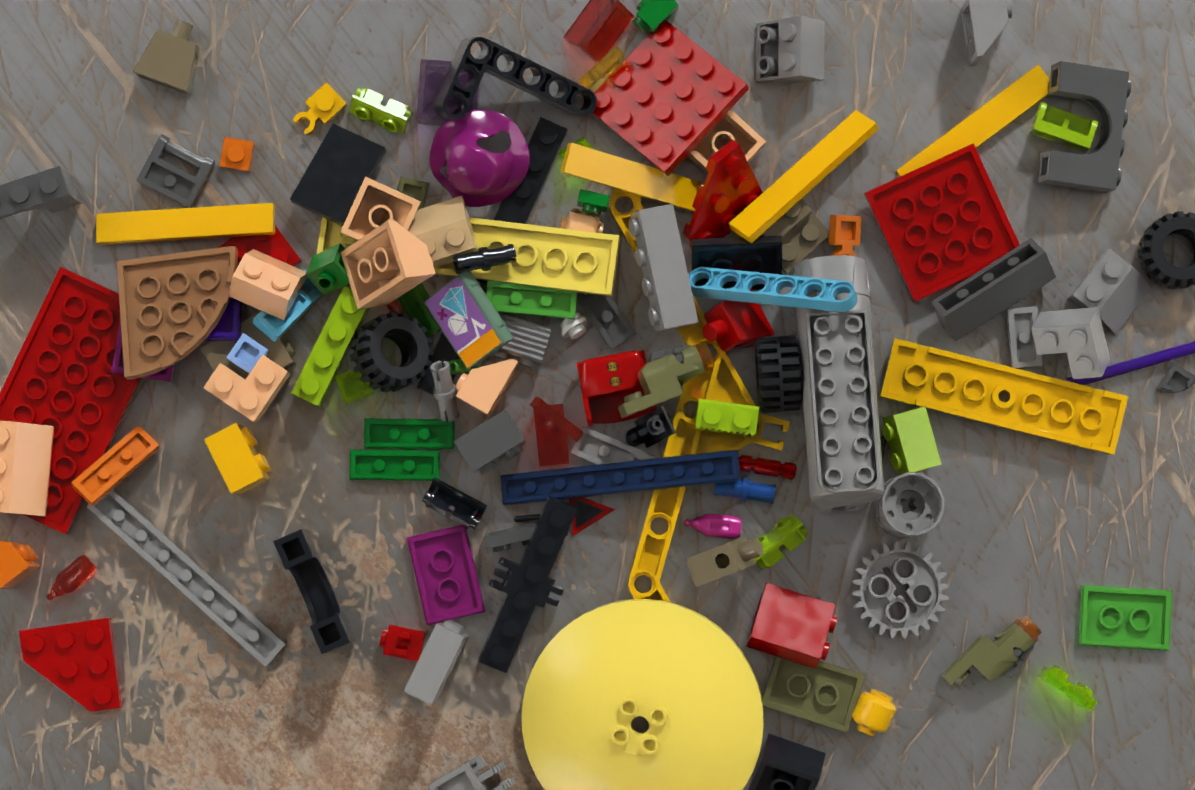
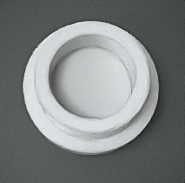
(574, 328)

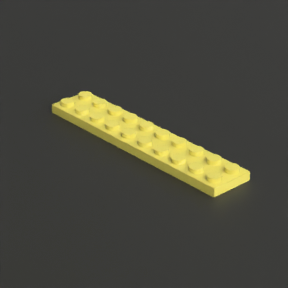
(543, 254)

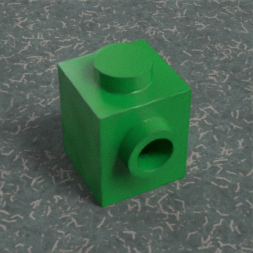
(328, 270)

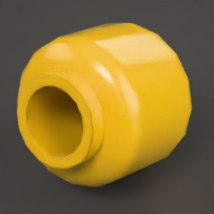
(873, 712)

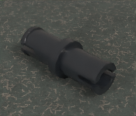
(484, 258)

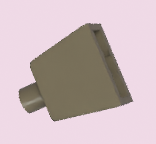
(170, 59)
(723, 560)

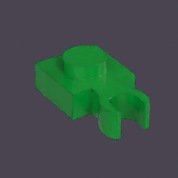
(592, 202)

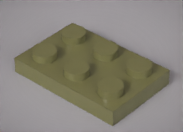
(818, 694)

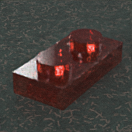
(551, 446)

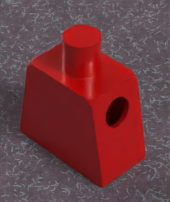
(736, 324)

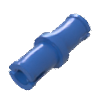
(746, 490)

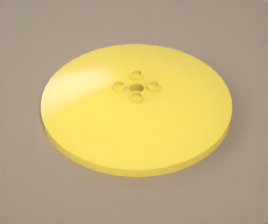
(649, 664)

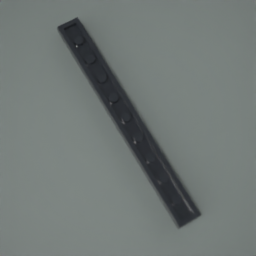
(516, 208)

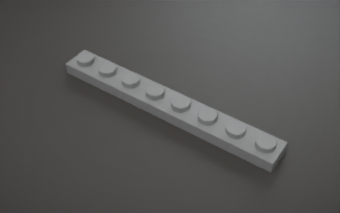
(188, 577)

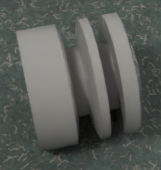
(925, 505)

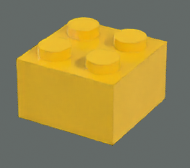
(237, 458)

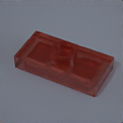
(555, 420)

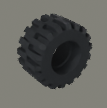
(1153, 254)
(409, 339)
(778, 374)

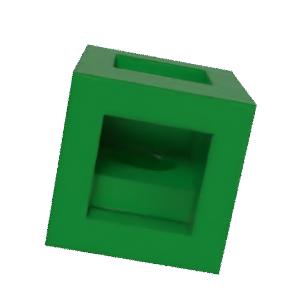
(653, 13)

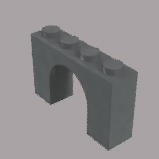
(1107, 94)
(48, 190)

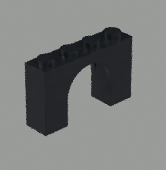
(305, 565)

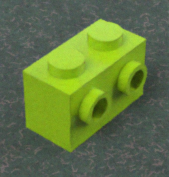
(910, 441)

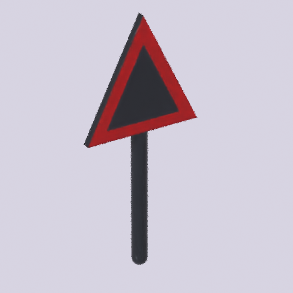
(587, 514)

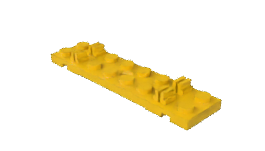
(1036, 401)

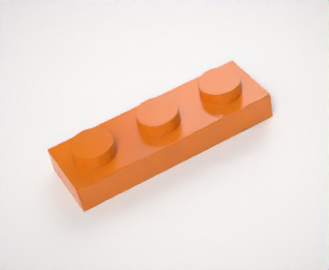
(115, 465)

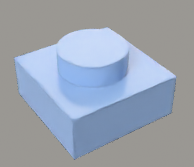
(246, 353)

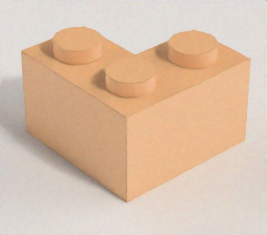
(248, 395)

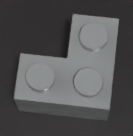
(1077, 334)

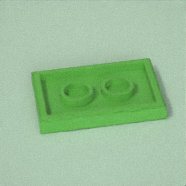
(1125, 617)

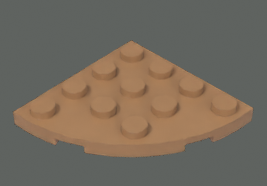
(171, 305)

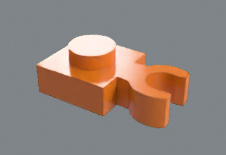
(844, 233)

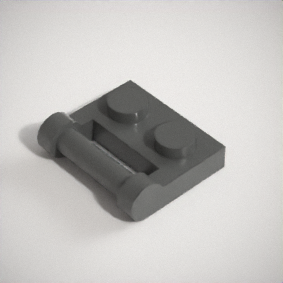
(172, 180)

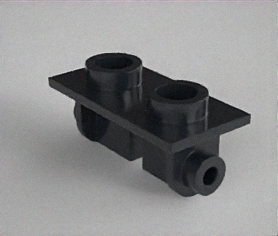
(651, 428)
(463, 507)

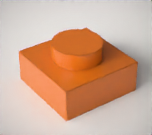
(237, 154)

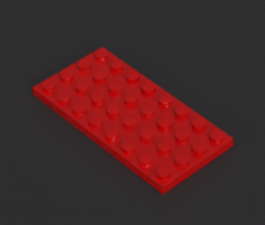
(68, 384)

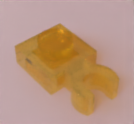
(607, 65)

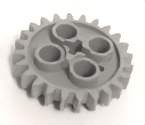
(922, 573)

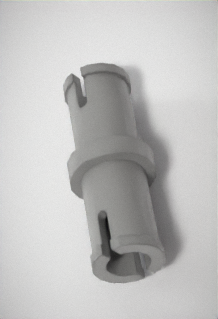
(444, 391)

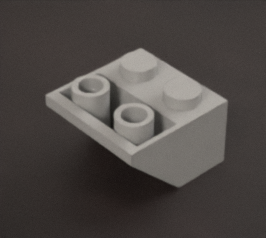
(790, 50)

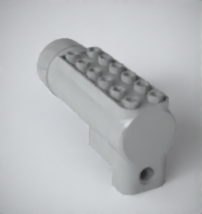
(840, 392)

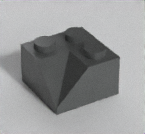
(489, 442)

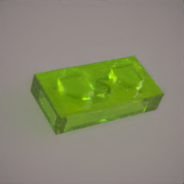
(1079, 694)

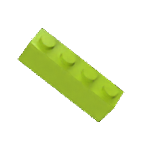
(330, 349)

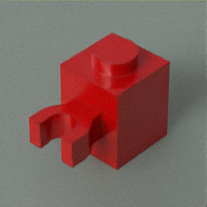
(402, 642)

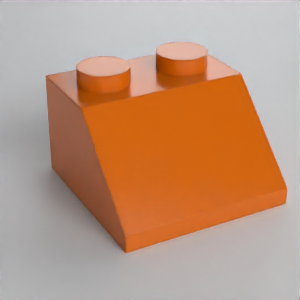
(16, 563)

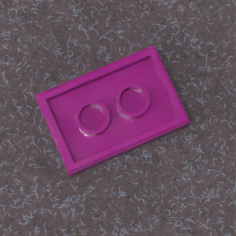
(446, 574)

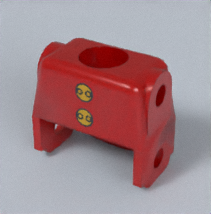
(607, 382)

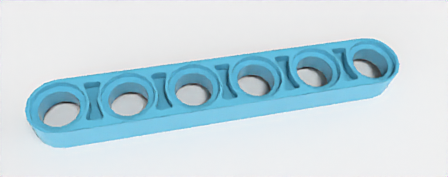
(773, 284)

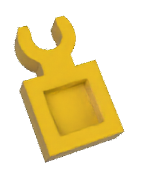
(323, 106)

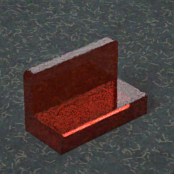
(599, 27)

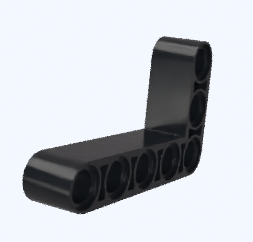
(511, 74)

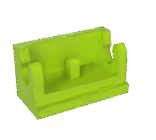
(1063, 127)

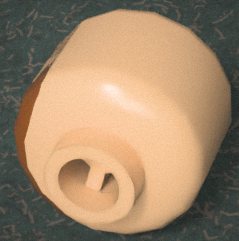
(581, 221)

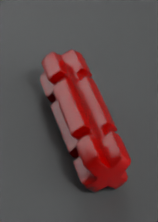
(767, 467)

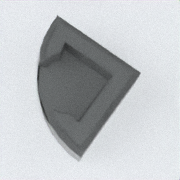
(1176, 380)

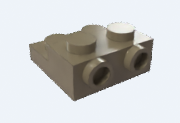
(800, 234)

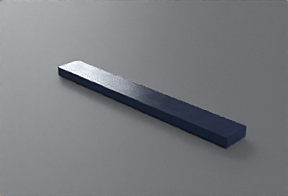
(621, 477)

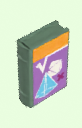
(468, 319)

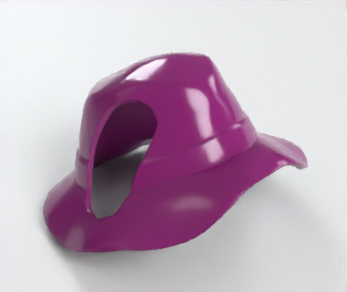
(473, 171)

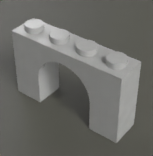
(436, 661)

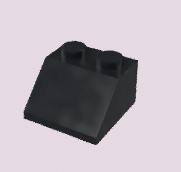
(787, 766)

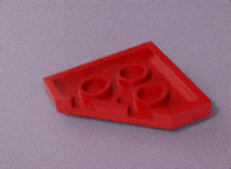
(724, 195)
(77, 661)

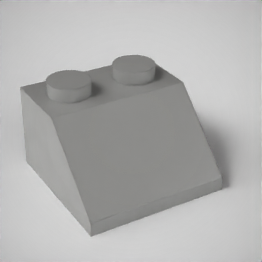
(982, 25)
(1113, 288)

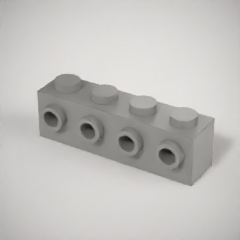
(663, 268)

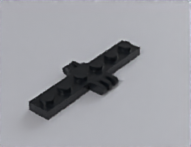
(527, 584)

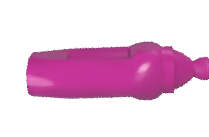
(716, 525)

